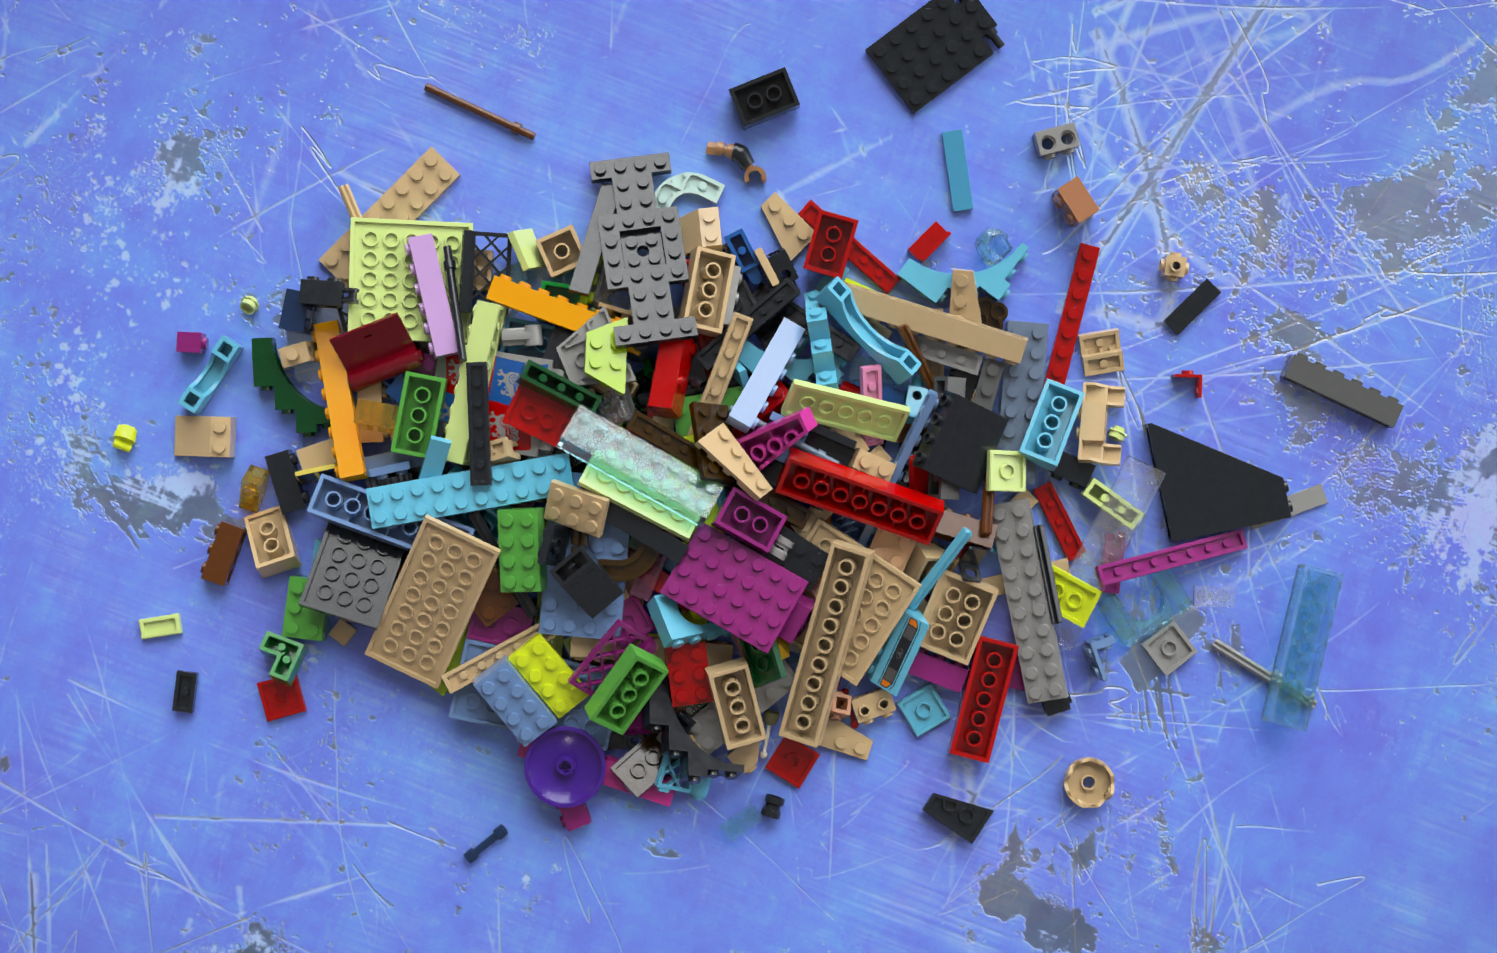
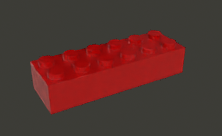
(983, 699)

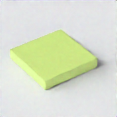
(526, 249)
(1005, 471)

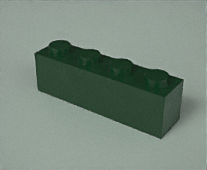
(556, 387)

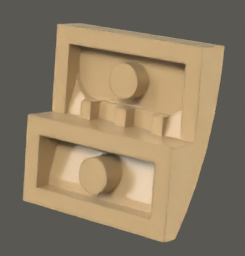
(1101, 352)

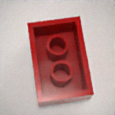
(830, 244)
(687, 674)

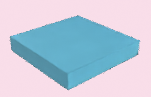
(923, 709)

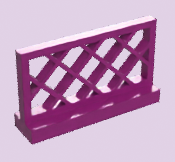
(647, 644)

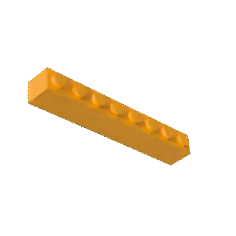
(541, 305)
(340, 404)

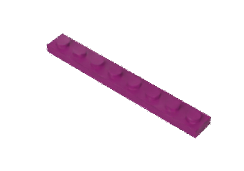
(1171, 557)

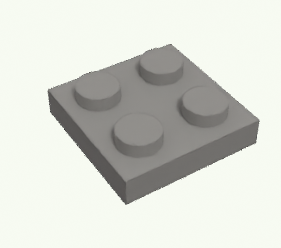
(1169, 647)

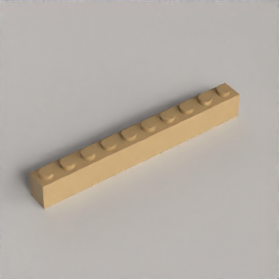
(939, 325)

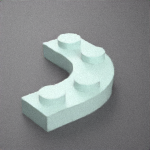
(688, 184)

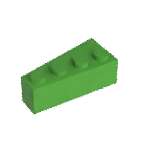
(683, 425)

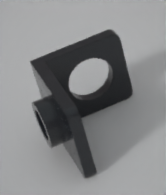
(971, 560)

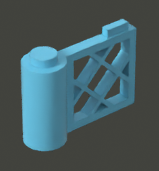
(696, 790)

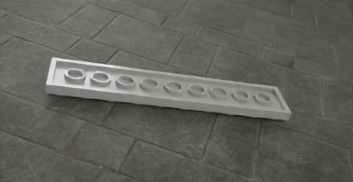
(1027, 602)

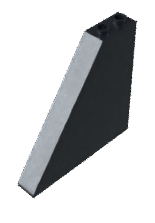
(1211, 489)

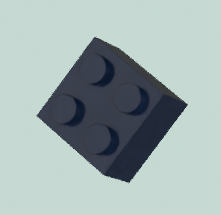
(294, 316)

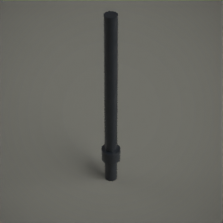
(450, 267)

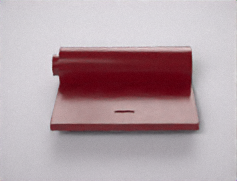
(377, 352)

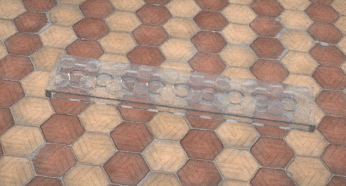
(1112, 531)

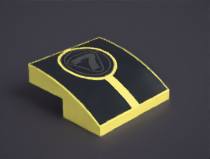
(313, 475)

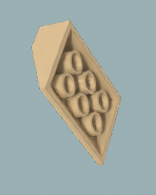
(957, 616)

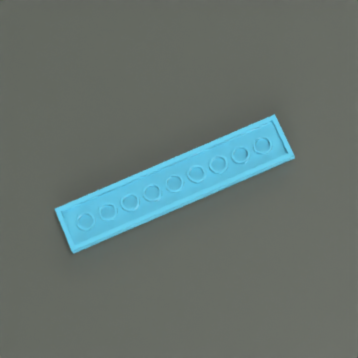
(454, 495)

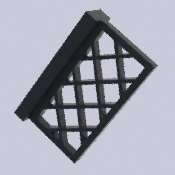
(468, 266)

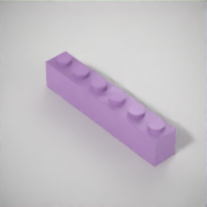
(433, 295)

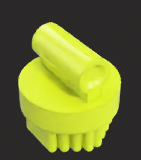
(124, 437)

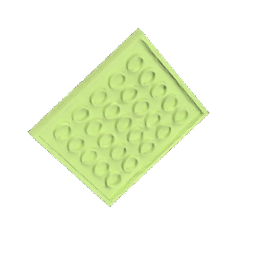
(383, 272)

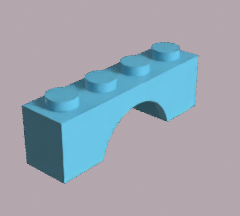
(219, 364)

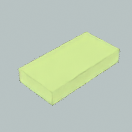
(160, 626)

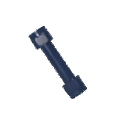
(473, 854)

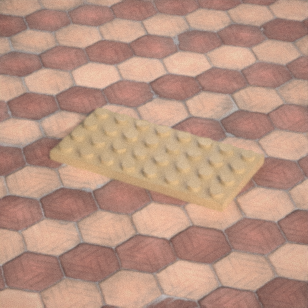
(432, 601)

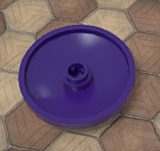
(565, 766)

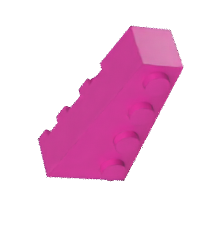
(773, 439)

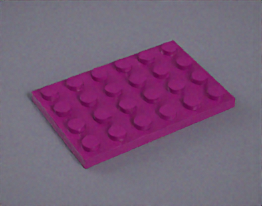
(734, 588)

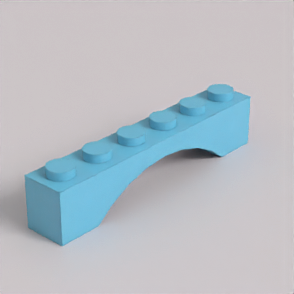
(841, 305)

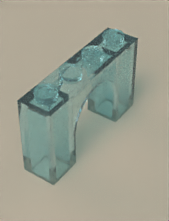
(1128, 629)

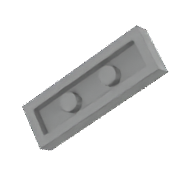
(733, 295)

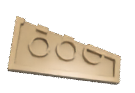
(964, 297)
(728, 453)

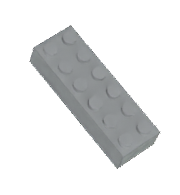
(707, 727)

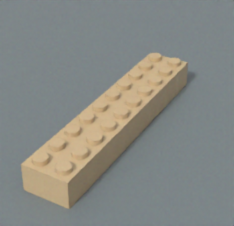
(826, 643)

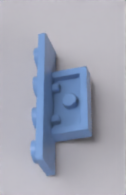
(390, 462)

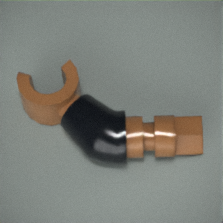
(739, 154)

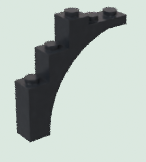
(694, 762)

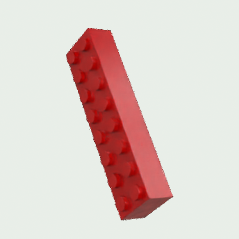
(859, 496)

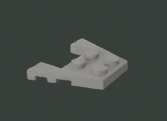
(573, 351)

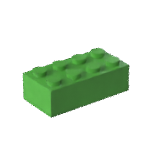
(418, 413)
(519, 540)
(626, 689)

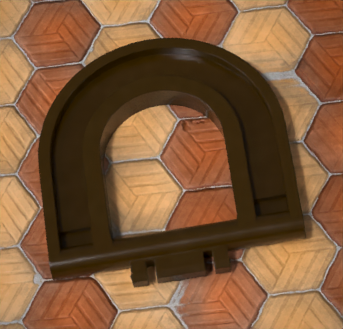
(623, 569)

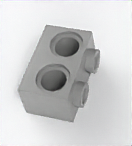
(1054, 136)

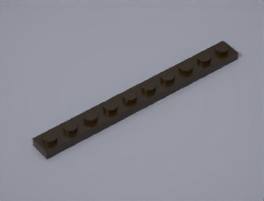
(686, 452)

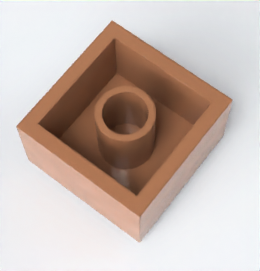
(1074, 202)

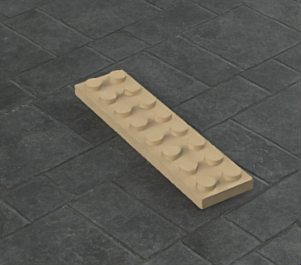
(402, 201)

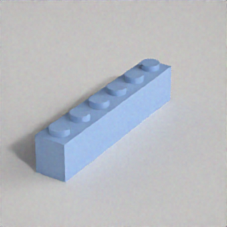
(765, 376)

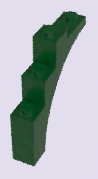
(270, 373)

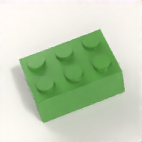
(300, 621)

